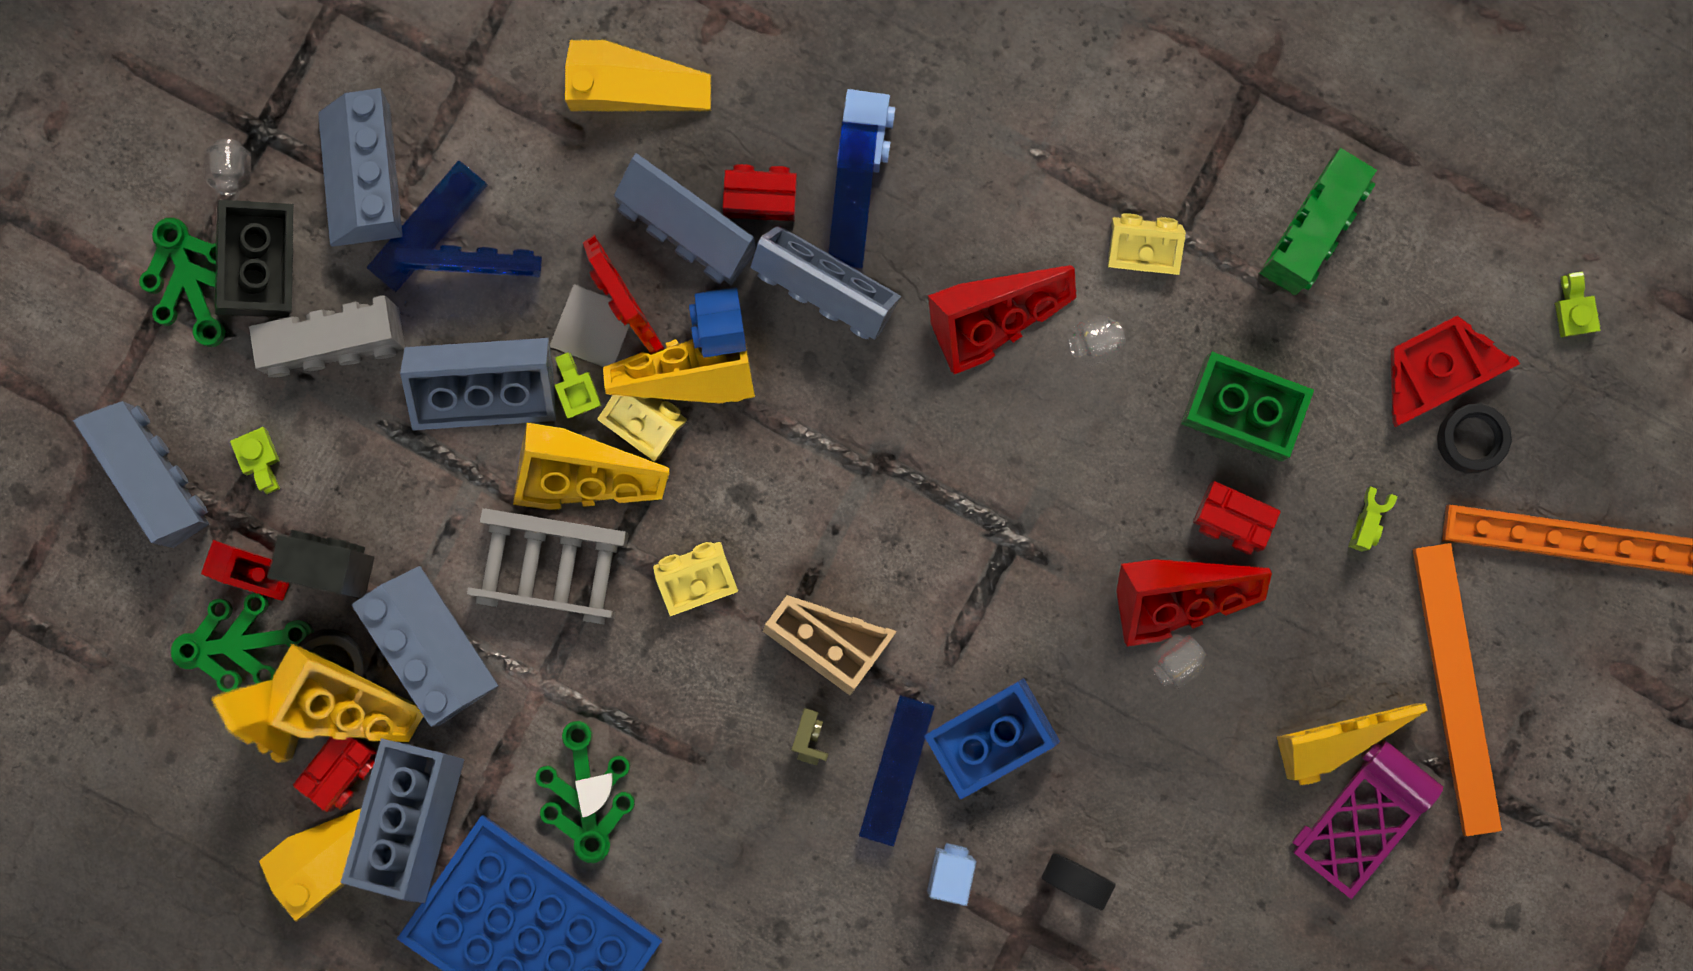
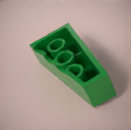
(1318, 222)

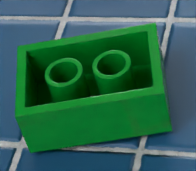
(1247, 406)

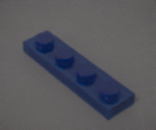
(853, 192)
(430, 221)
(483, 261)
(896, 771)

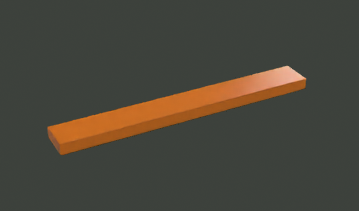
(1568, 539)
(1457, 690)

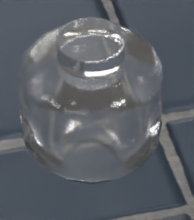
(227, 166)
(1097, 340)
(1179, 661)

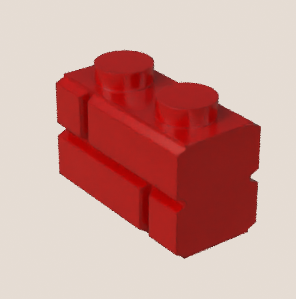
(760, 193)
(1236, 518)
(335, 771)

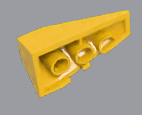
(624, 79)
(681, 375)
(572, 468)
(327, 700)
(247, 717)
(1329, 746)
(310, 865)

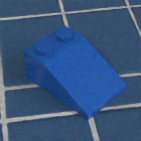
(992, 739)

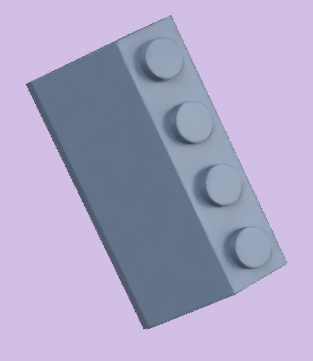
(360, 169)
(684, 220)
(824, 281)
(479, 383)
(143, 473)
(425, 646)
(402, 821)

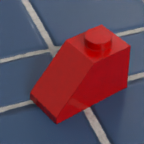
(242, 570)

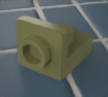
(808, 730)

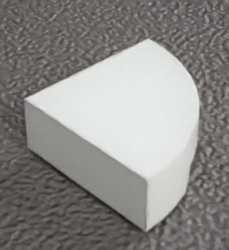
(593, 793)

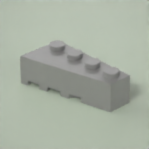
(328, 338)

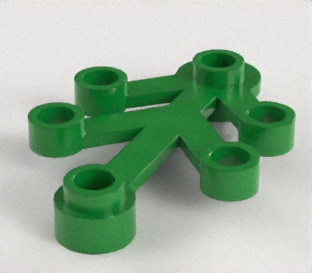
(184, 277)
(233, 642)
(570, 795)

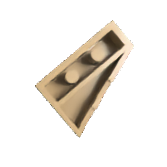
(828, 641)

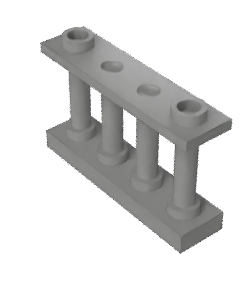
(535, 531)

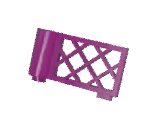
(1396, 779)

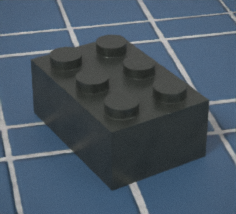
(254, 259)
(321, 563)

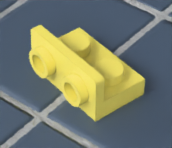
(1146, 244)
(643, 422)
(694, 578)

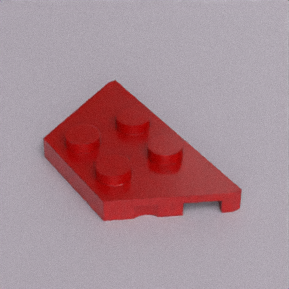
(623, 303)
(1442, 366)

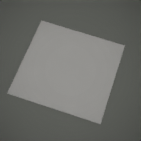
(589, 328)

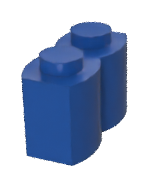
(718, 322)

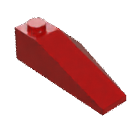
(986, 313)
(1171, 594)

